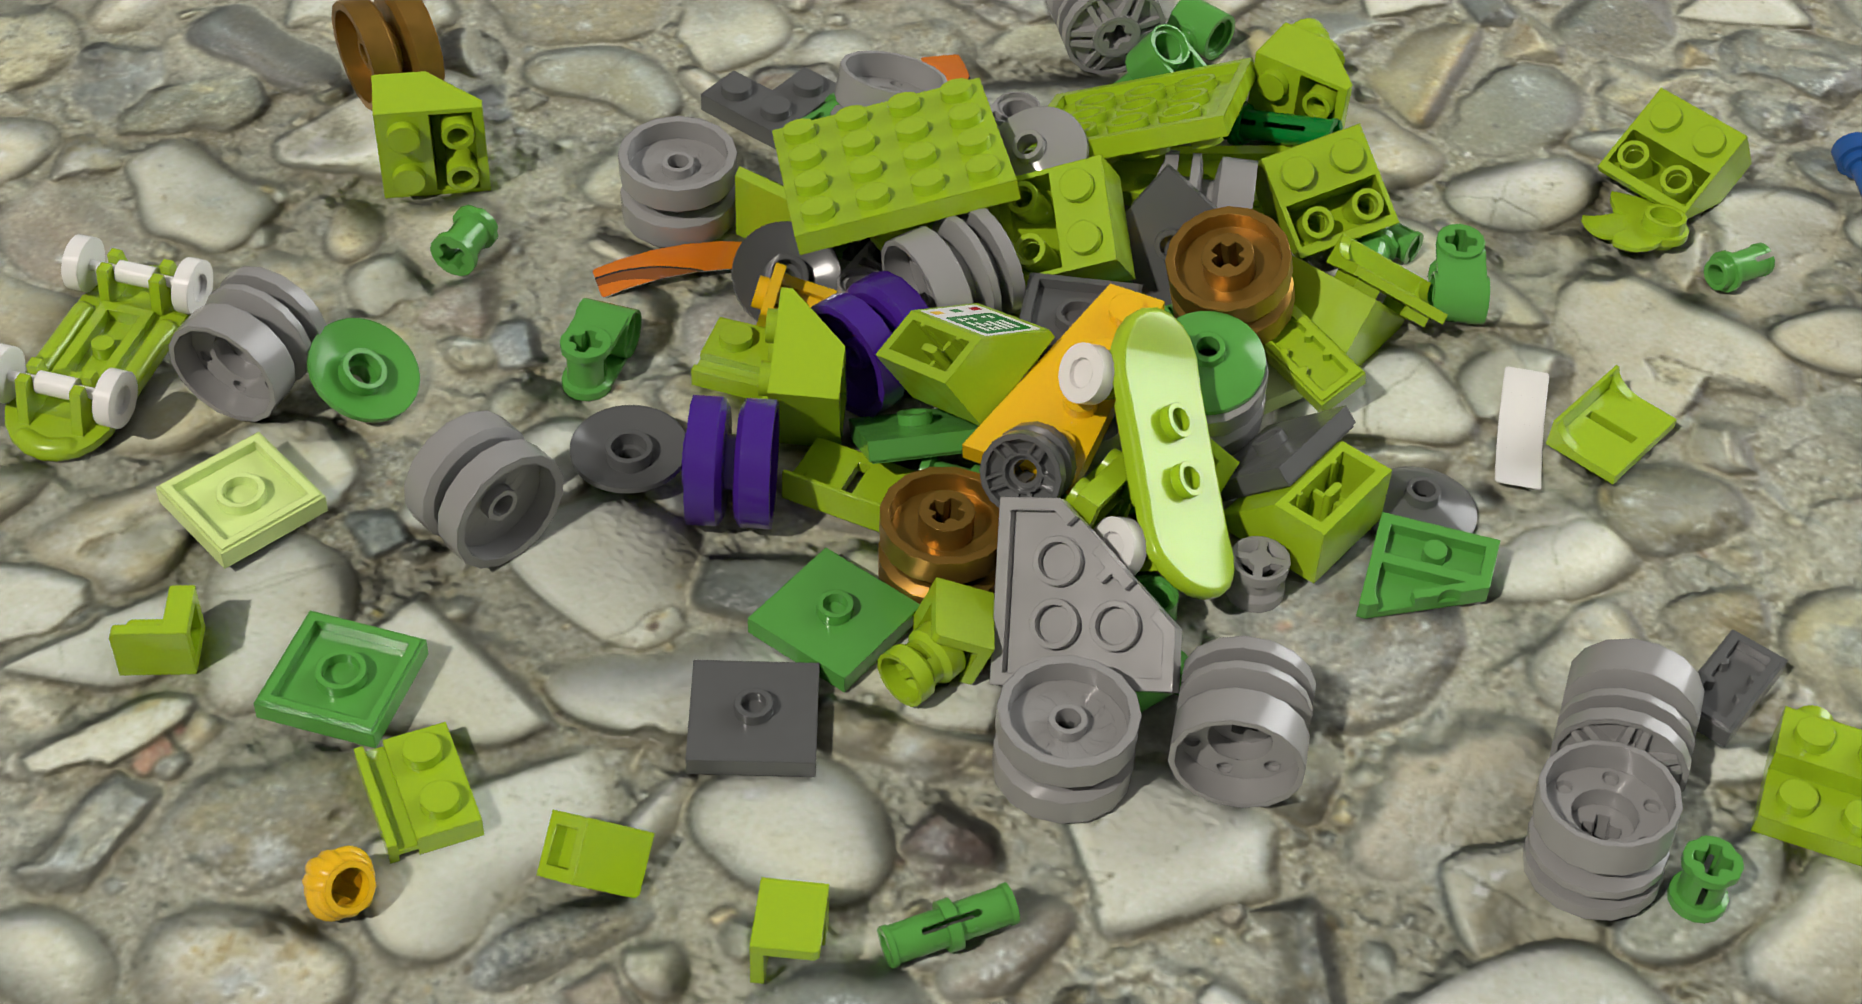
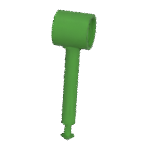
(1203, 25)

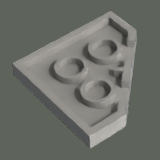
(1073, 596)

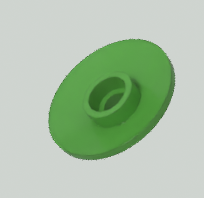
(375, 356)
(1238, 367)

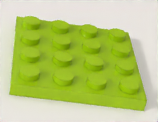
(1160, 110)
(893, 165)

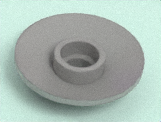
(1054, 131)

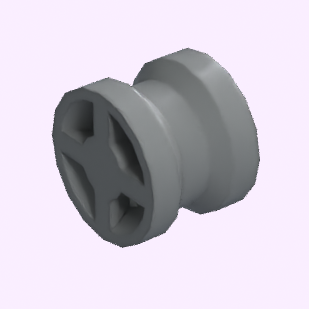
(1258, 574)

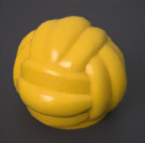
(339, 883)

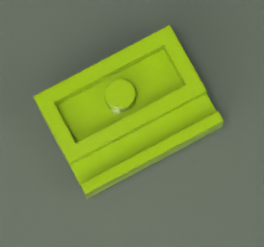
(732, 359)
(419, 792)

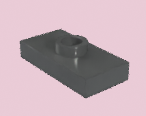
(1734, 684)

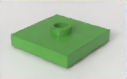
(910, 434)
(834, 618)
(341, 679)

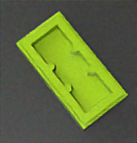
(1313, 363)

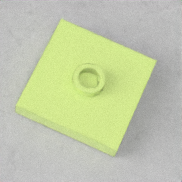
(241, 499)

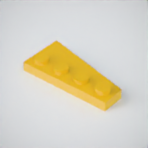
(1039, 392)

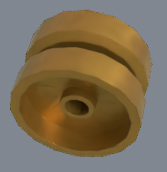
(384, 40)
(1235, 266)
(940, 528)

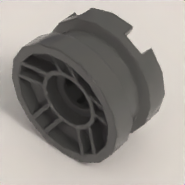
(1034, 442)

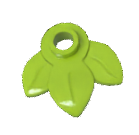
(1639, 224)

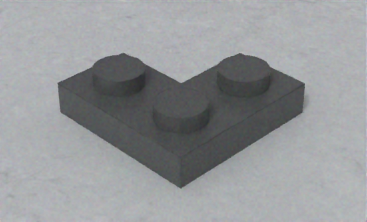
(759, 109)

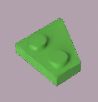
(1425, 568)

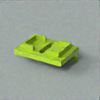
(1374, 274)
(1609, 428)
(826, 474)

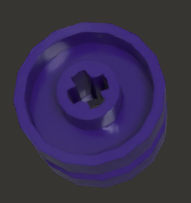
(863, 323)
(726, 461)

